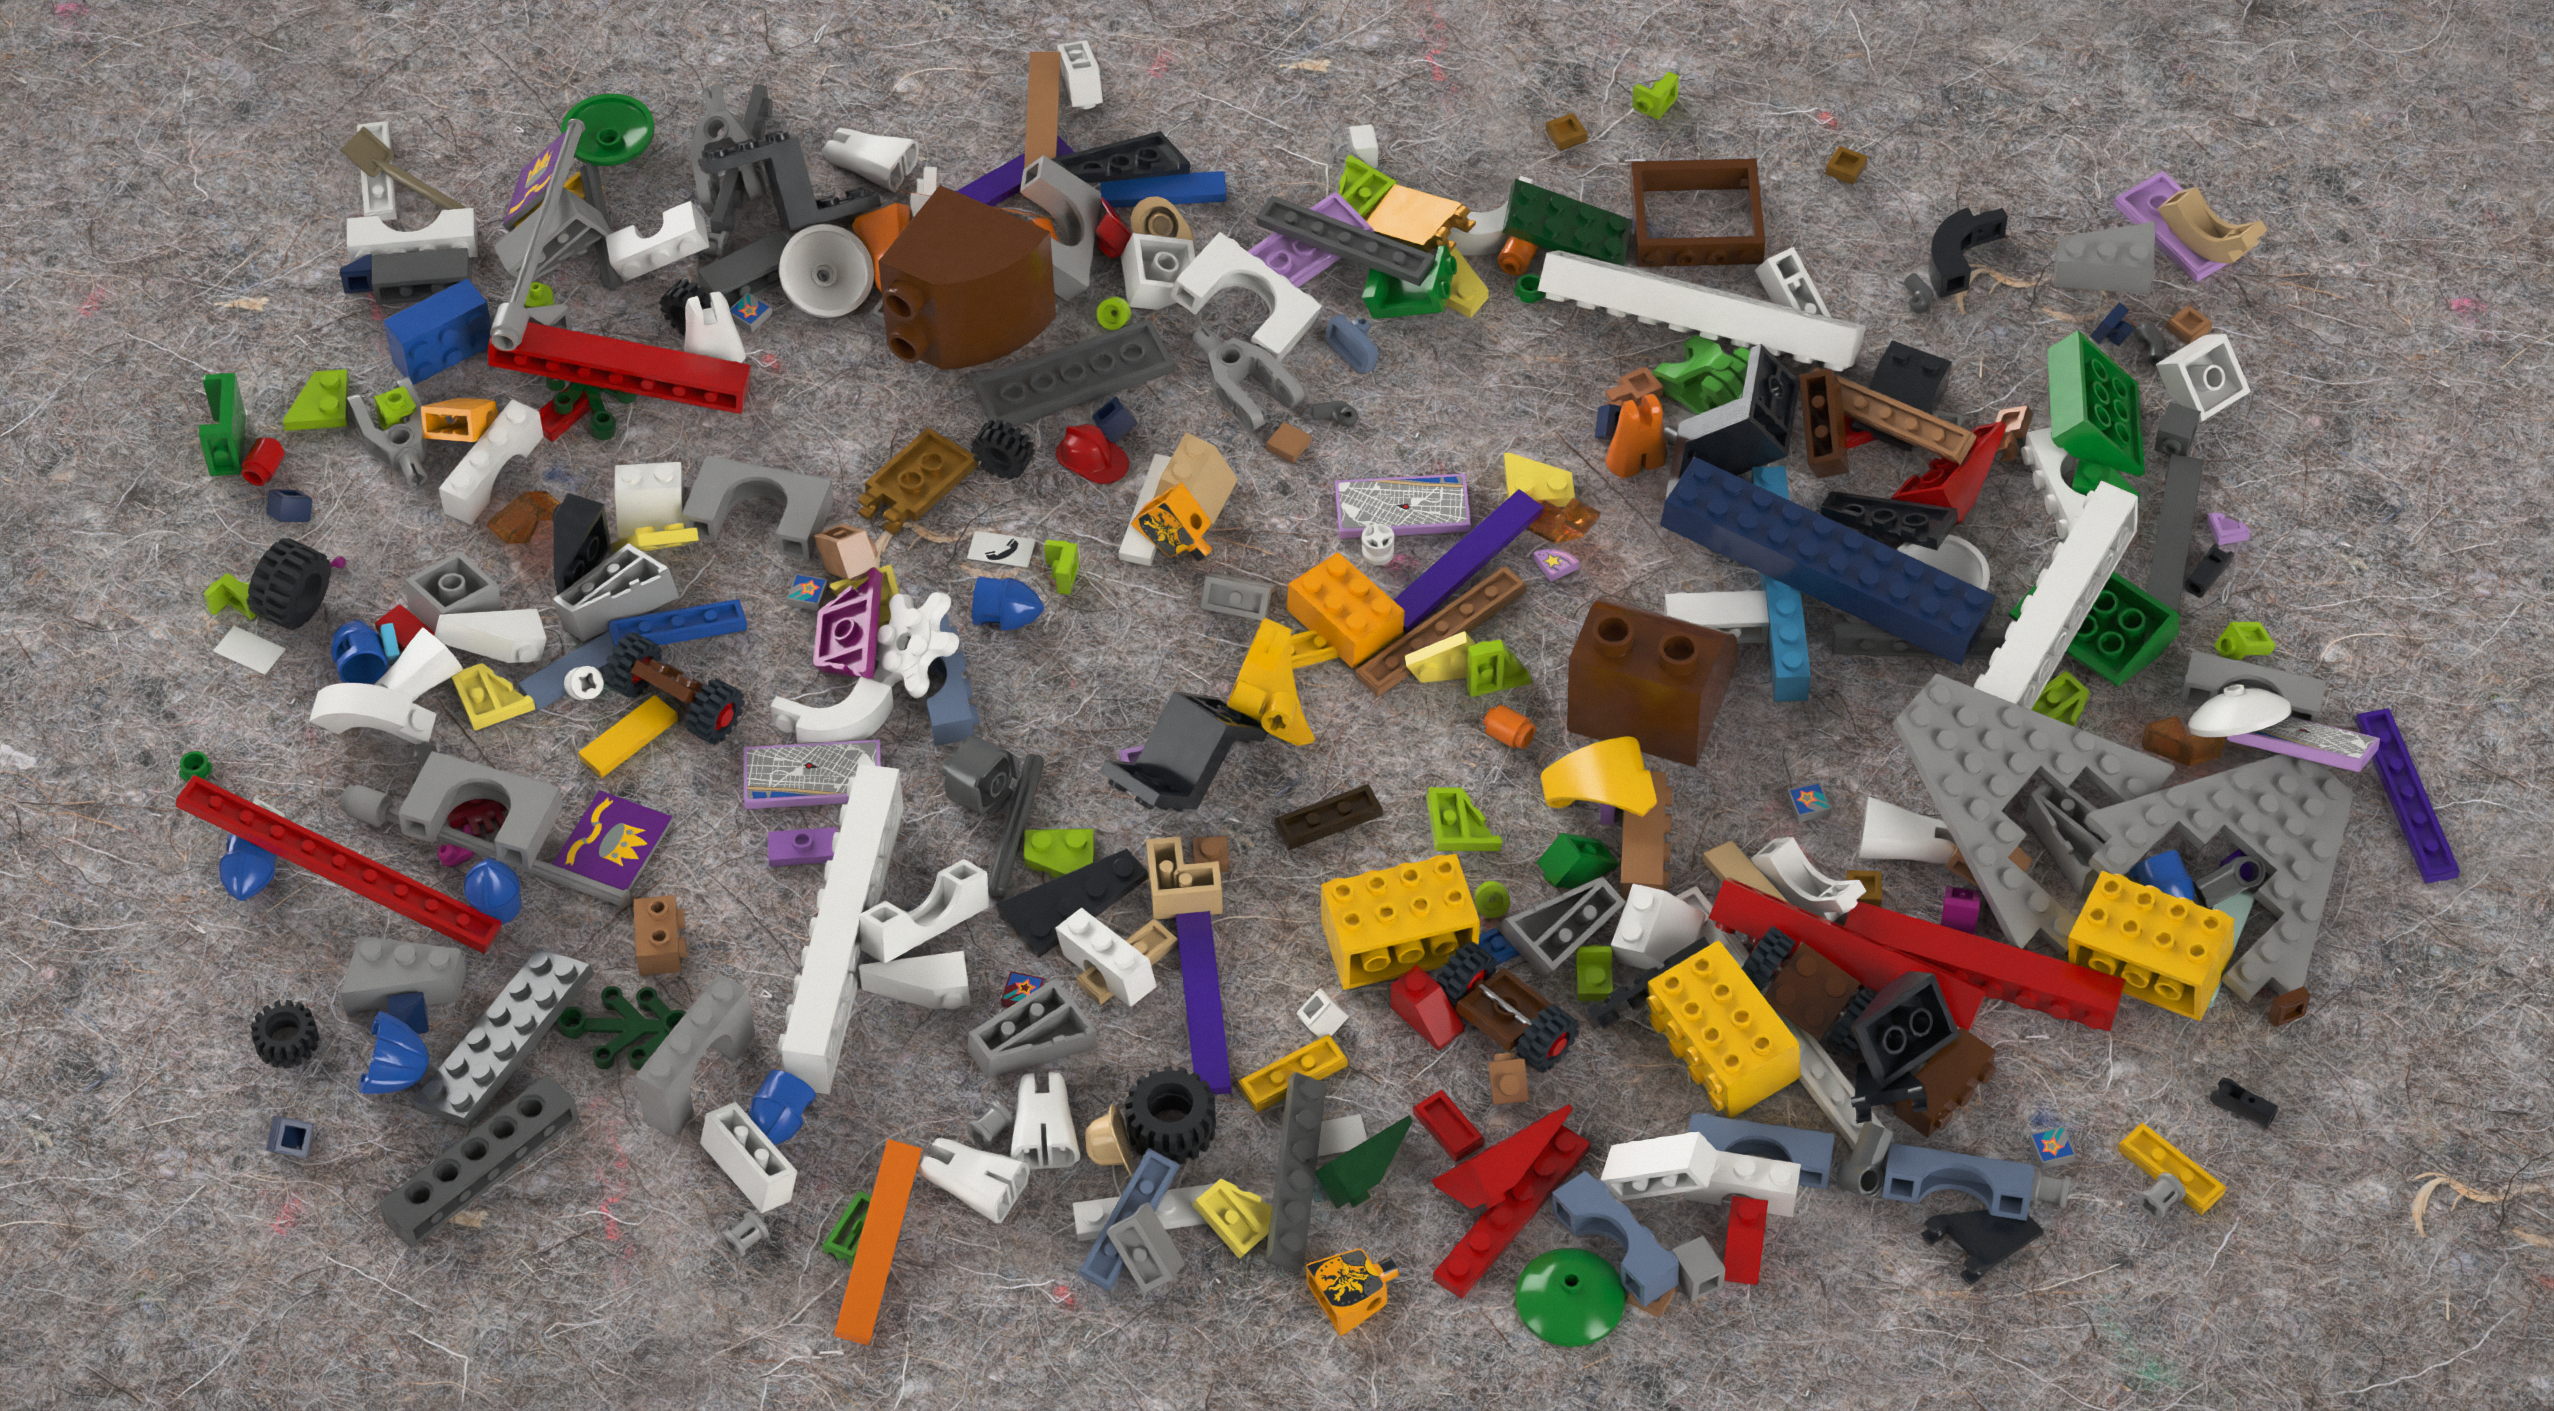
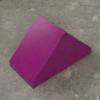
(1960, 909)

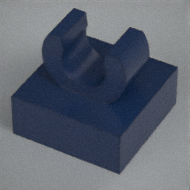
(2113, 326)

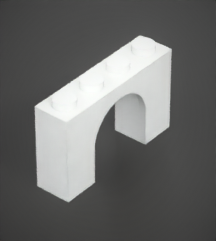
(1229, 265)

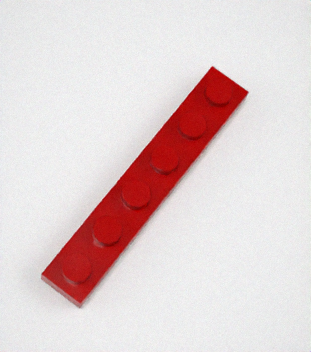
(1506, 1219)

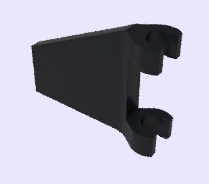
(1901, 1089)
(1983, 1237)

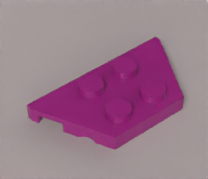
(849, 630)

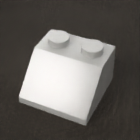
(1152, 267)
(2204, 375)
(648, 496)
(1654, 927)

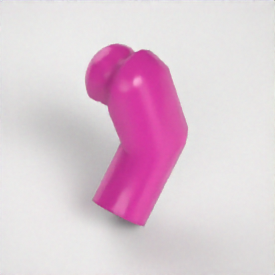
(454, 855)

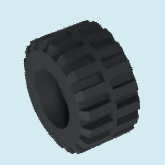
(289, 583)
(1165, 1092)

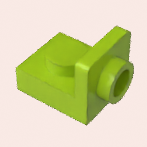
(1659, 98)
(393, 406)
(1064, 562)
(2244, 639)
(1594, 972)

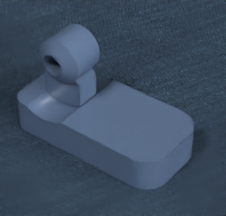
(1352, 342)

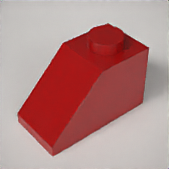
(1425, 1007)
(1745, 1240)

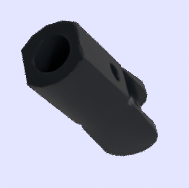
(2208, 571)
(2247, 1105)

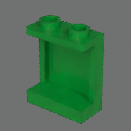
(1393, 297)
(224, 441)

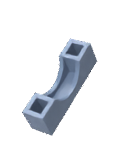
(949, 709)
(1777, 1141)
(1999, 1184)
(1588, 1208)

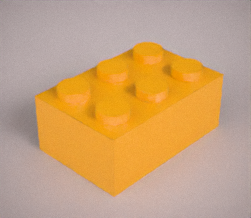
(1345, 609)

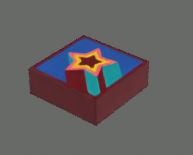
(1019, 986)

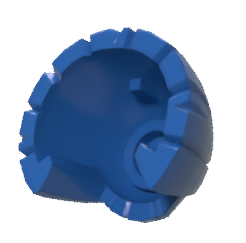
(397, 1055)

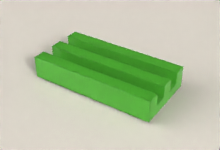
(843, 1251)

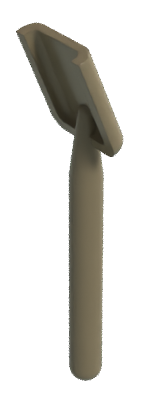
(374, 156)

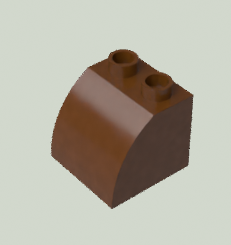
(965, 283)
(1648, 679)

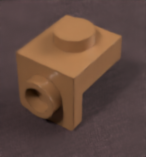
(1507, 1079)

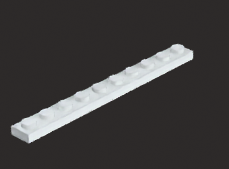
(1818, 1071)

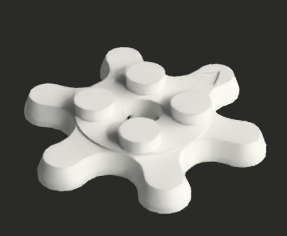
(924, 646)

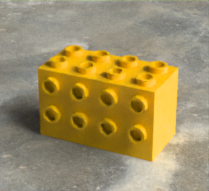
(1397, 919)
(2155, 941)
(1723, 1030)

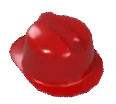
(1112, 232)
(1092, 455)

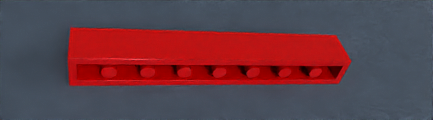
(627, 367)
(1863, 958)
(2006, 971)

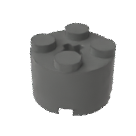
(980, 775)

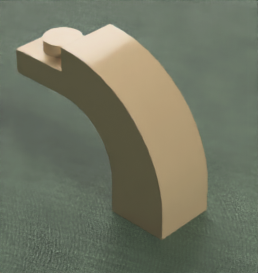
(2204, 231)

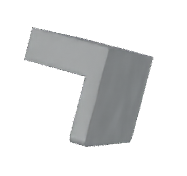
(1237, 596)
(1146, 1248)

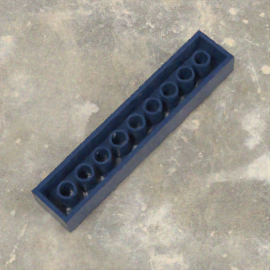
(1828, 561)

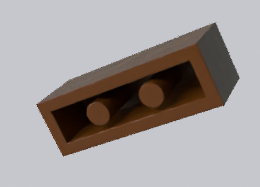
(1824, 423)
(1949, 1082)

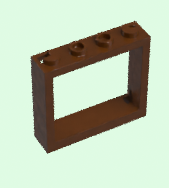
(1696, 175)

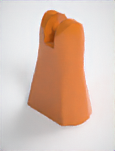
(880, 230)
(1638, 438)

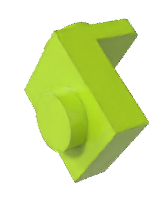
(228, 591)

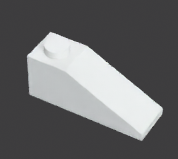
(1080, 74)
(1790, 284)
(499, 635)
(926, 981)

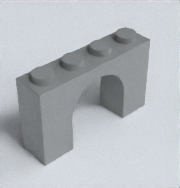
(1078, 208)
(727, 482)
(452, 781)
(716, 1020)

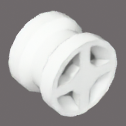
(1384, 539)
(577, 681)

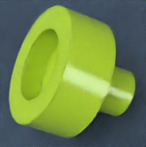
(539, 295)
(1113, 313)
(1492, 899)

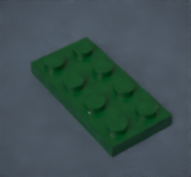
(1565, 224)

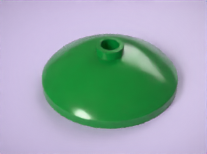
(615, 129)
(1567, 1313)

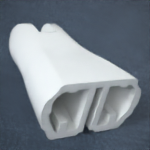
(875, 157)
(712, 330)
(421, 666)
(1903, 835)
(1044, 1125)
(978, 1178)

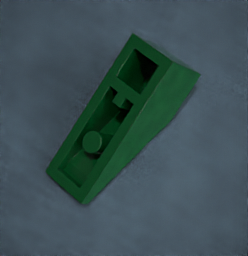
(1363, 1166)

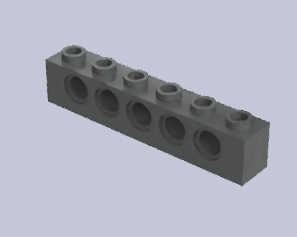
(474, 1177)

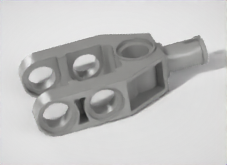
(706, 139)
(1235, 360)
(401, 444)

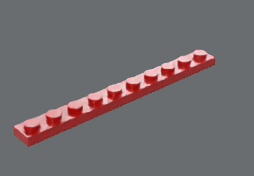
(339, 864)

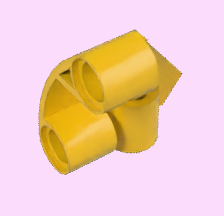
(1267, 686)
(1601, 773)

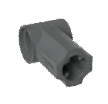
(2227, 881)
(1863, 1170)

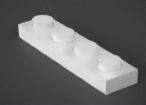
(1172, 1212)

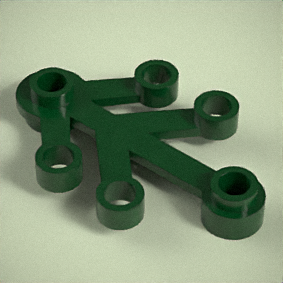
(602, 422)
(631, 1027)

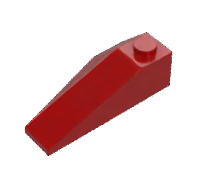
(1955, 484)
(1501, 1165)

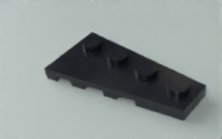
(1128, 159)
(1897, 519)

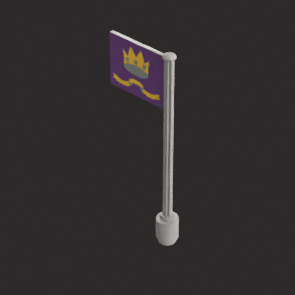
(537, 181)
(597, 859)

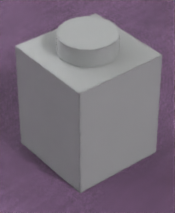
(1698, 1268)

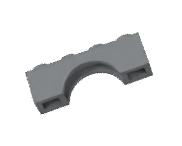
(2211, 674)

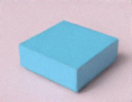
(390, 643)

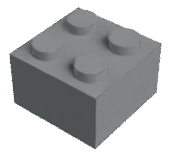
(451, 588)

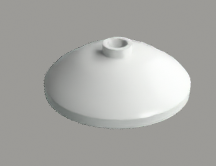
(838, 256)
(1955, 558)
(2238, 712)

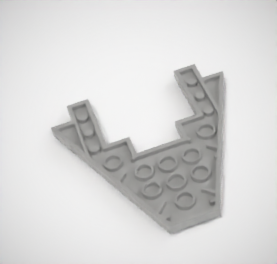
(1976, 758)
(2271, 809)

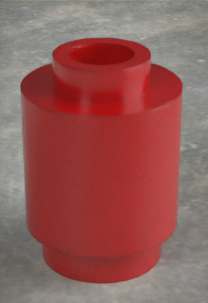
(262, 461)

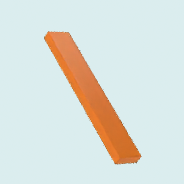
(877, 1242)

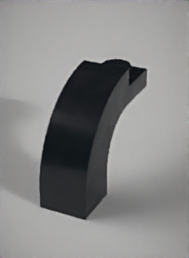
(1955, 235)

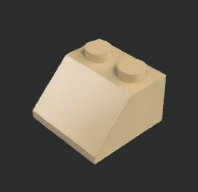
(1203, 474)

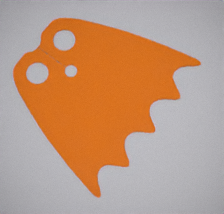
(1001, 208)

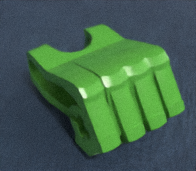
(1706, 377)

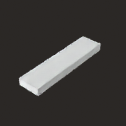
(379, 190)
(1135, 546)

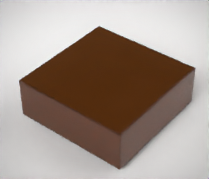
(2289, 1006)

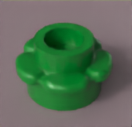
(1528, 289)
(192, 761)

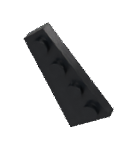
(1092, 887)
(1636, 996)

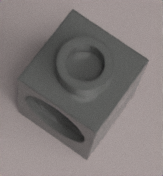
(2177, 430)

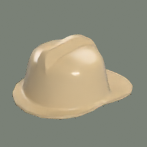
(1159, 218)
(1108, 1141)

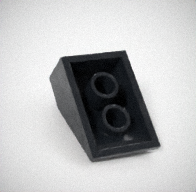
(1910, 378)
(578, 539)
(1904, 1026)

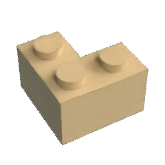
(1181, 886)

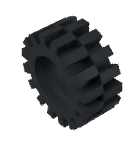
(675, 301)
(1002, 449)
(280, 1018)

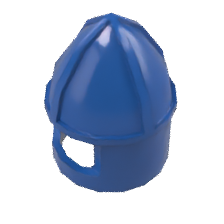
(1004, 602)
(358, 653)
(245, 868)
(2165, 873)
(493, 890)
(780, 1105)

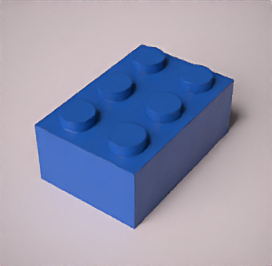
(439, 331)

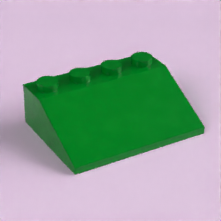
(2094, 406)
(2121, 631)

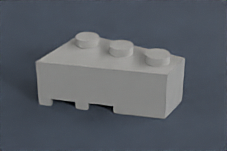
(571, 231)
(2107, 259)
(616, 589)
(2061, 828)
(1559, 926)
(401, 967)
(1032, 1032)

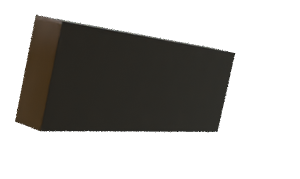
(1328, 817)

